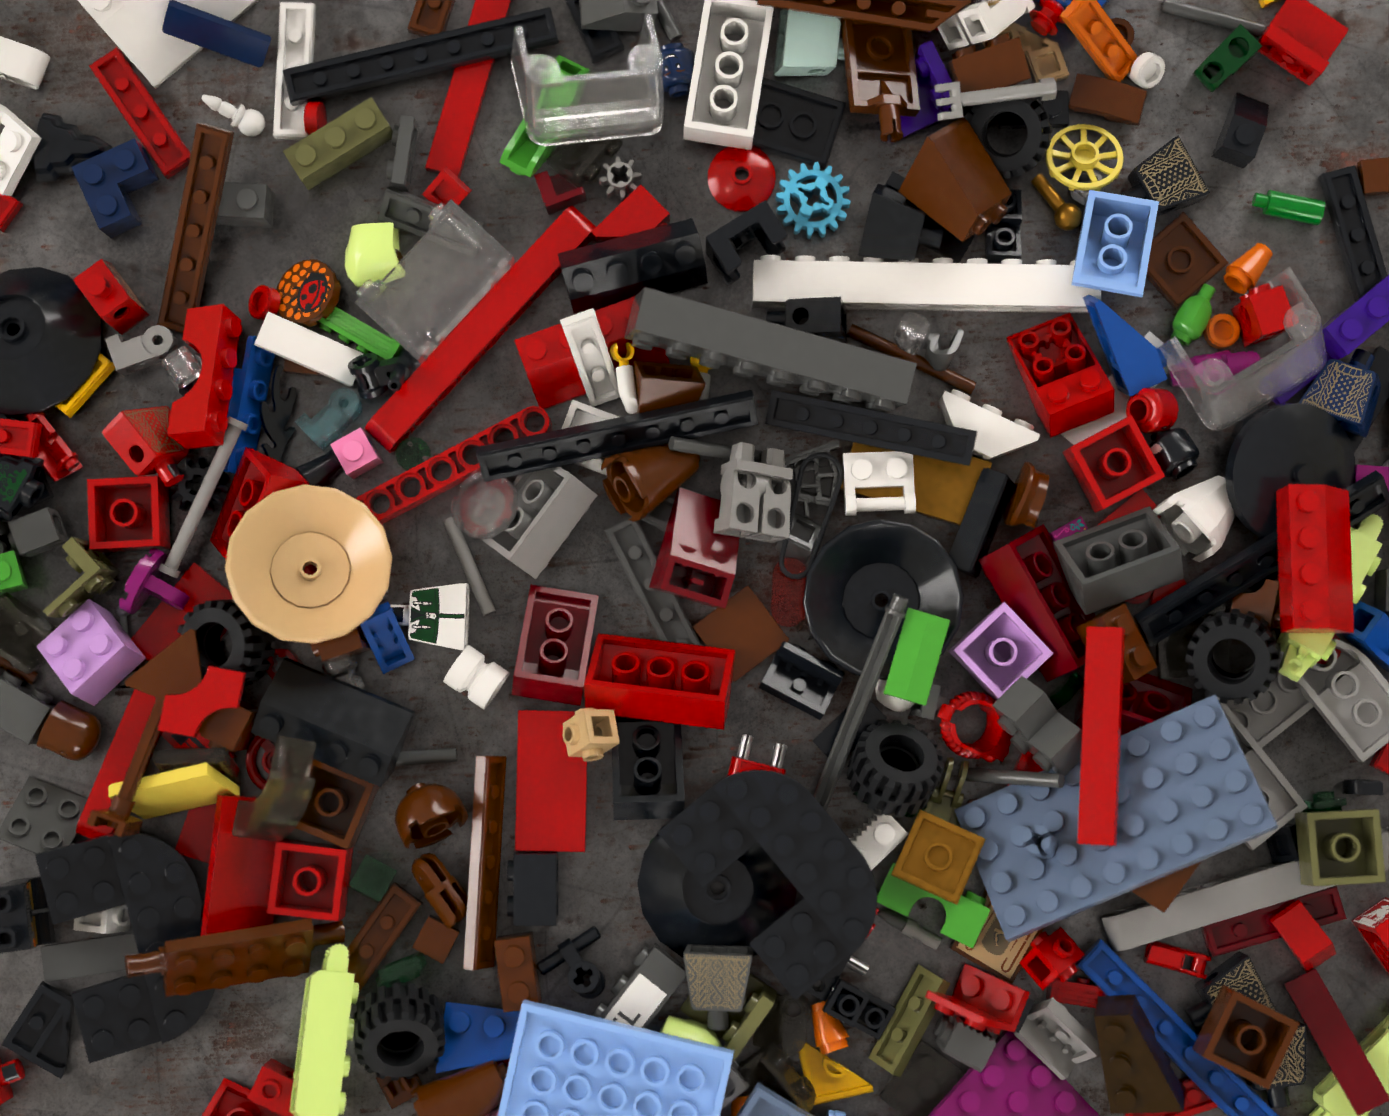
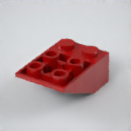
(1061, 375)

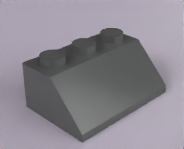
(1119, 560)

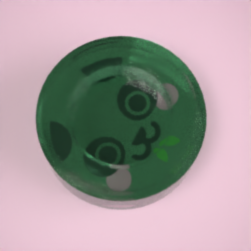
(412, 452)

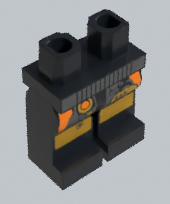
(17, 924)

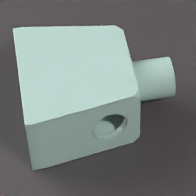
(807, 44)

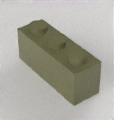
(339, 143)

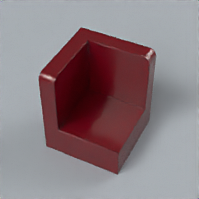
(558, 192)

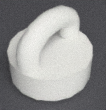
(1147, 70)

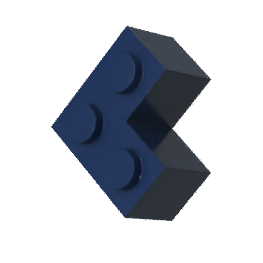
(110, 179)

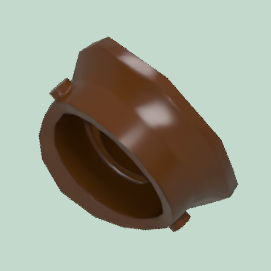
(1027, 497)

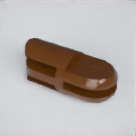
(440, 889)

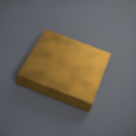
(938, 857)

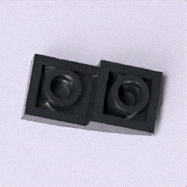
(1004, 238)
(859, 1009)

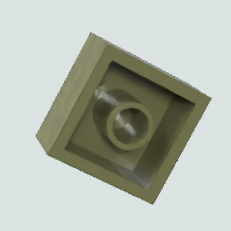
(1340, 847)

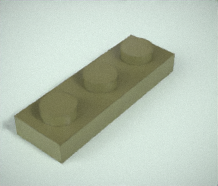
(908, 1021)

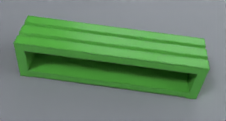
(361, 334)

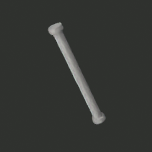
(202, 498)

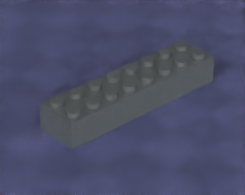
(768, 351)

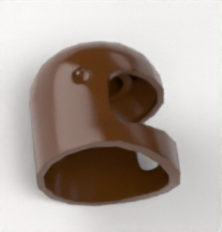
(70, 732)

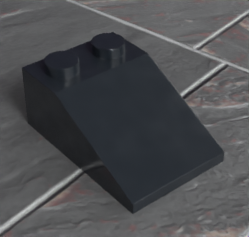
(647, 770)

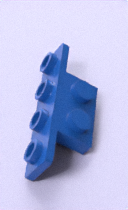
(249, 389)

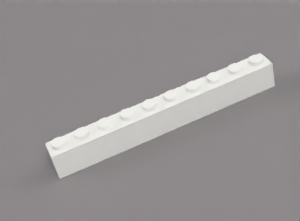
(921, 285)

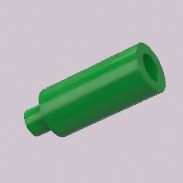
(1290, 206)

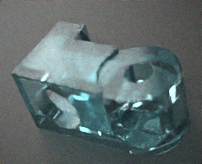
(333, 419)

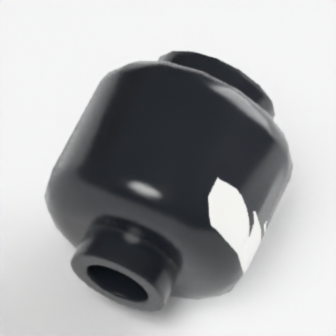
(1174, 452)

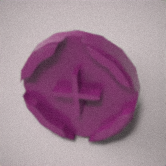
(146, 582)

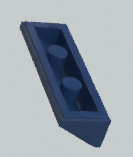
(216, 33)

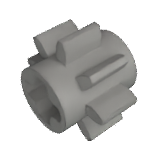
(620, 168)

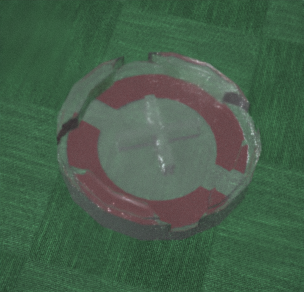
(484, 507)

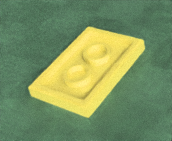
(178, 790)

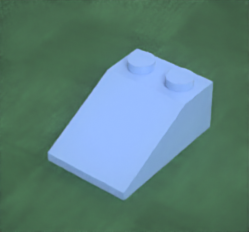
(1115, 243)

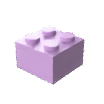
(91, 652)

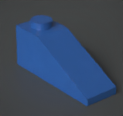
(1129, 355)

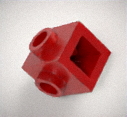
(1057, 953)

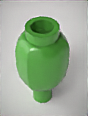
(1193, 316)

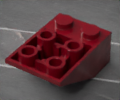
(692, 557)

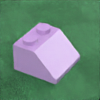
(1000, 651)

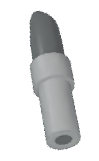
(910, 928)

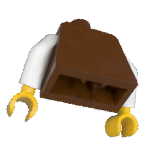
(658, 385)

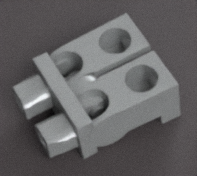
(755, 495)

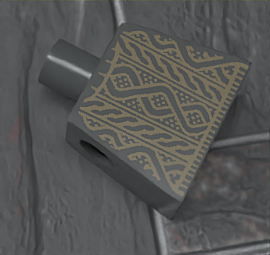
(717, 980)

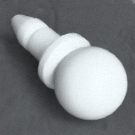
(248, 121)

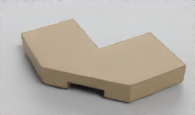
(1041, 54)

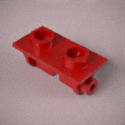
(57, 456)

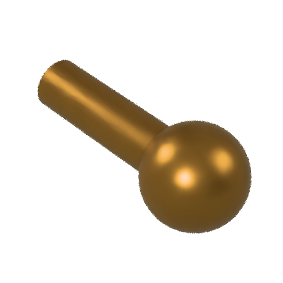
(1066, 215)

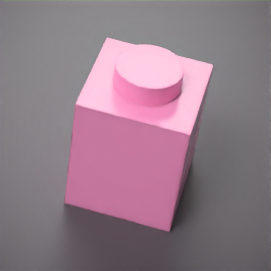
(356, 453)

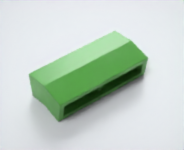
(916, 656)

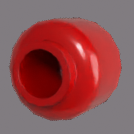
(1153, 409)

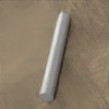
(469, 567)

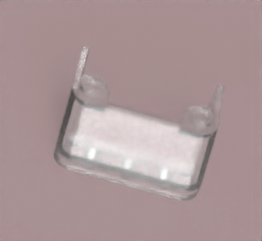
(591, 104)
(1228, 398)

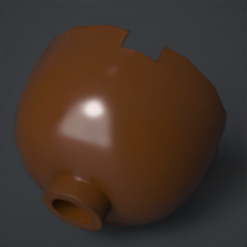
(427, 814)

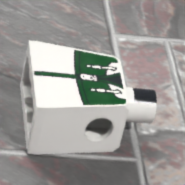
(437, 615)

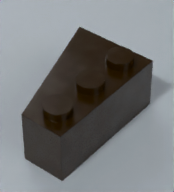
(1132, 1061)

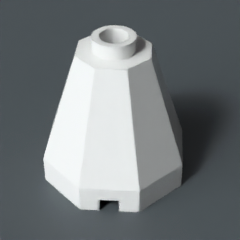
(1198, 517)

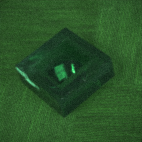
(372, 878)

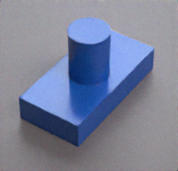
(386, 639)

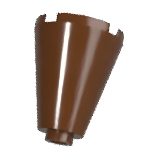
(646, 477)
(464, 1093)

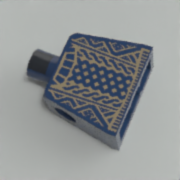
(1347, 392)

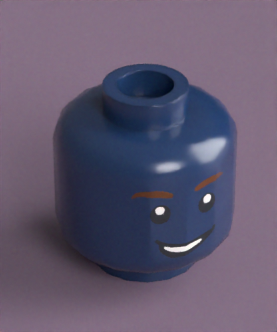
(677, 69)

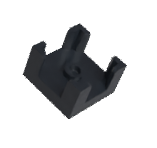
(740, 232)

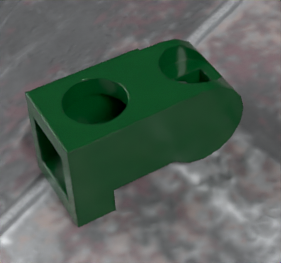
(1227, 58)

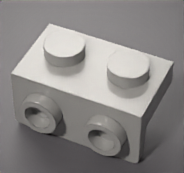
(1057, 1037)

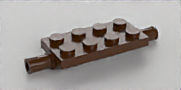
(881, 74)
(235, 956)

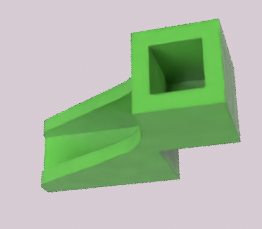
(521, 153)

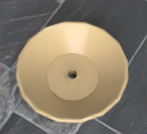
(300, 530)

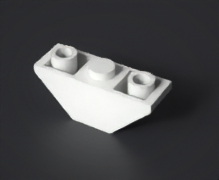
(995, 433)

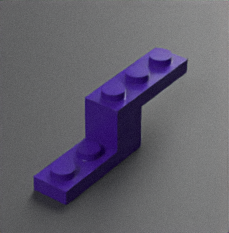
(1351, 328)

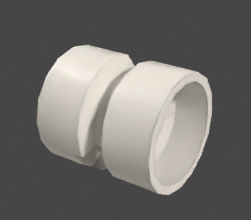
(476, 677)

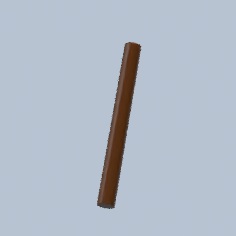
(891, 349)

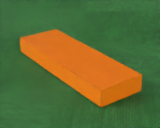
(1100, 38)

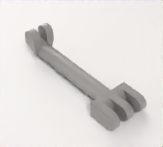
(1045, 89)

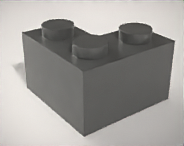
(1038, 727)

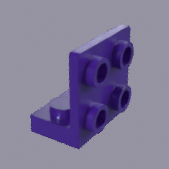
(929, 72)

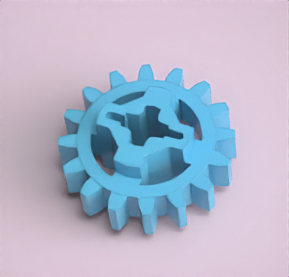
(801, 193)

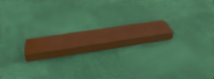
(195, 224)
(484, 862)

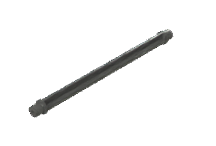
(860, 699)

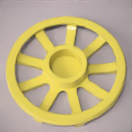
(1084, 158)

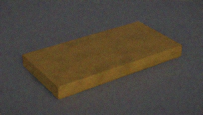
(940, 486)

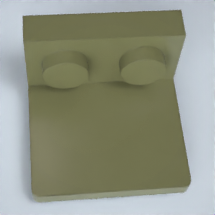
(97, 578)
(742, 1024)

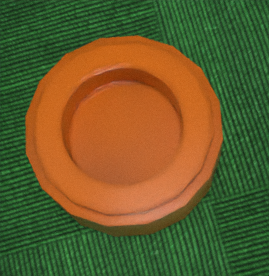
(1222, 331)

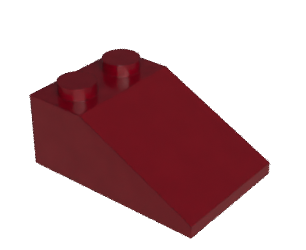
(555, 645)

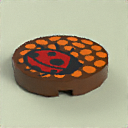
(308, 292)

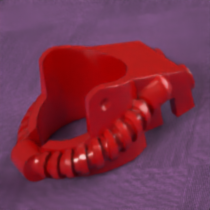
(994, 741)

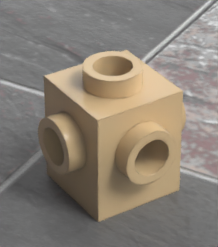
(590, 733)

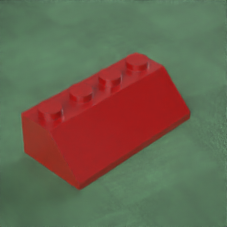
(551, 362)
(1314, 559)
(660, 680)

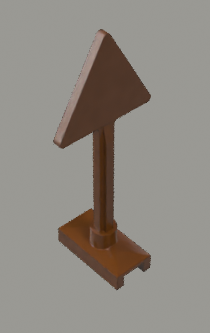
(170, 672)

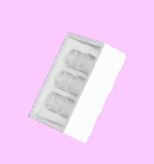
(138, 31)

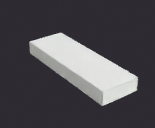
(306, 348)
(591, 357)

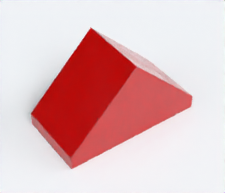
(1303, 936)

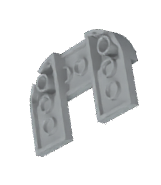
(1344, 692)

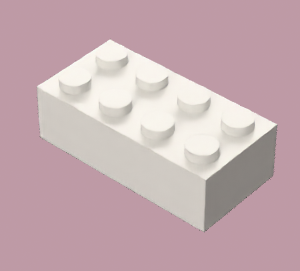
(728, 73)

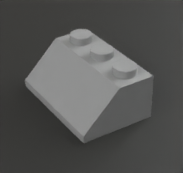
(547, 512)

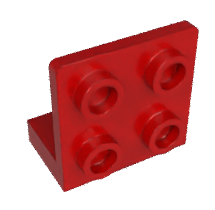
(1302, 39)
(983, 1001)

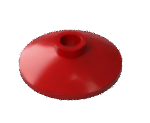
(741, 194)

